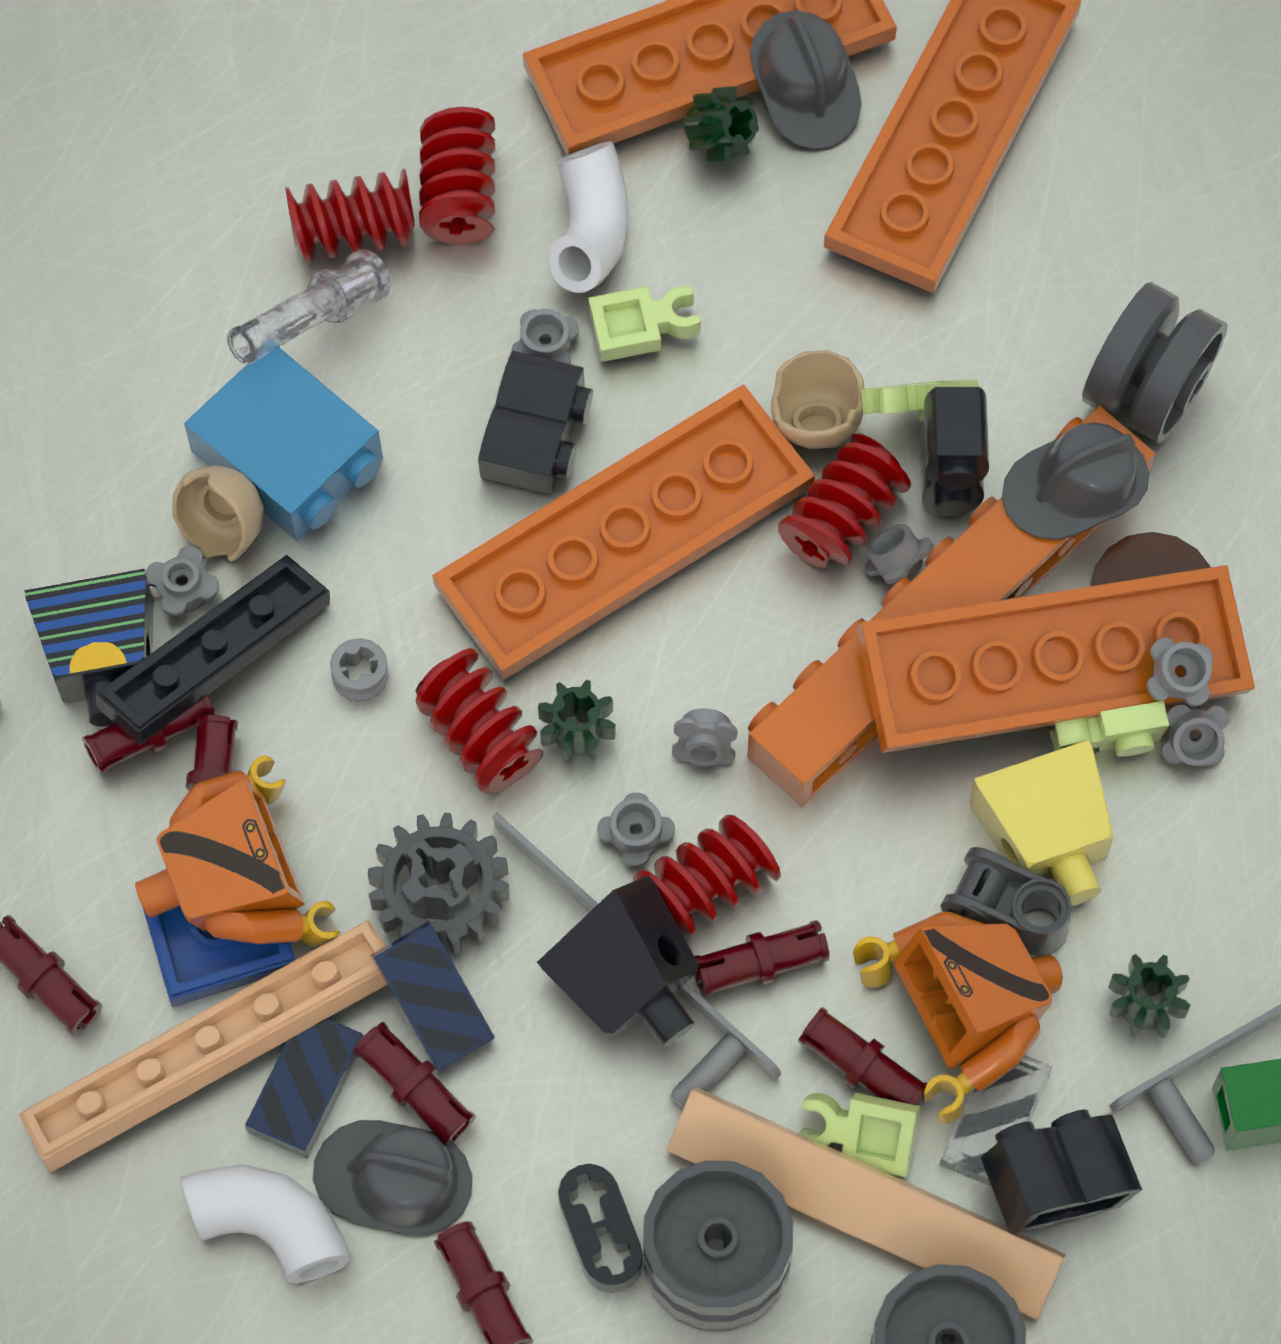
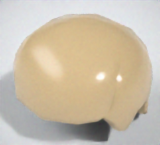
(817, 399)
(218, 511)

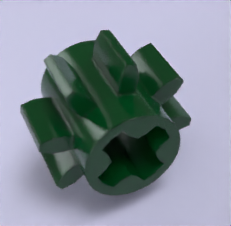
(721, 124)
(586, 708)
(1155, 979)

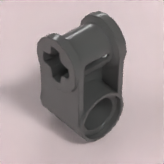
(1007, 896)

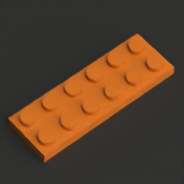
(655, 60)
(948, 135)
(623, 531)
(1044, 656)

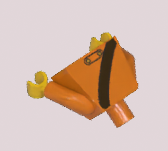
(231, 865)
(973, 993)

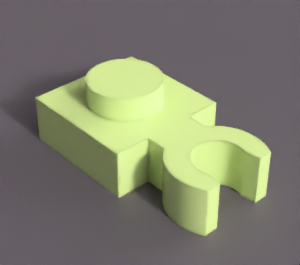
(631, 323)
(905, 396)
(1125, 729)
(871, 1130)

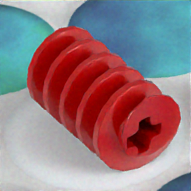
(457, 175)
(351, 216)
(842, 502)
(475, 724)
(712, 871)

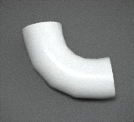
(596, 218)
(275, 1211)

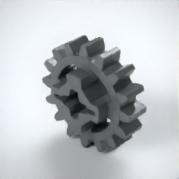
(460, 865)

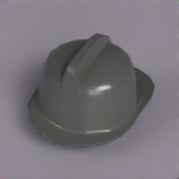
(806, 79)
(1075, 482)
(392, 1177)

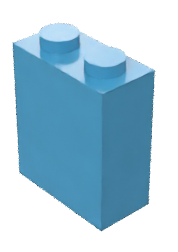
(288, 440)

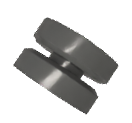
(1154, 362)
(717, 1285)
(948, 1307)

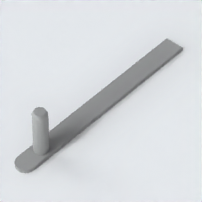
(724, 1053)
(1170, 1100)

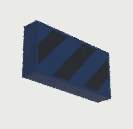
(432, 996)
(304, 1086)

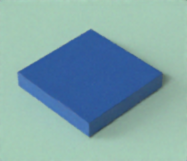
(201, 965)

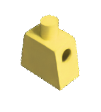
(1049, 817)

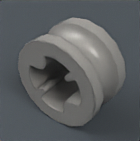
(367, 685)

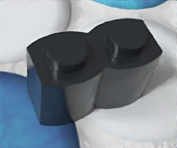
(533, 422)
(954, 449)
(1059, 1170)

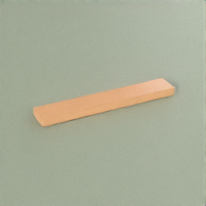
(205, 1047)
(866, 1199)

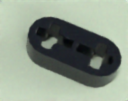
(615, 1223)

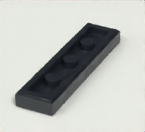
(212, 649)

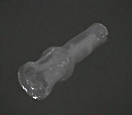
(328, 298)

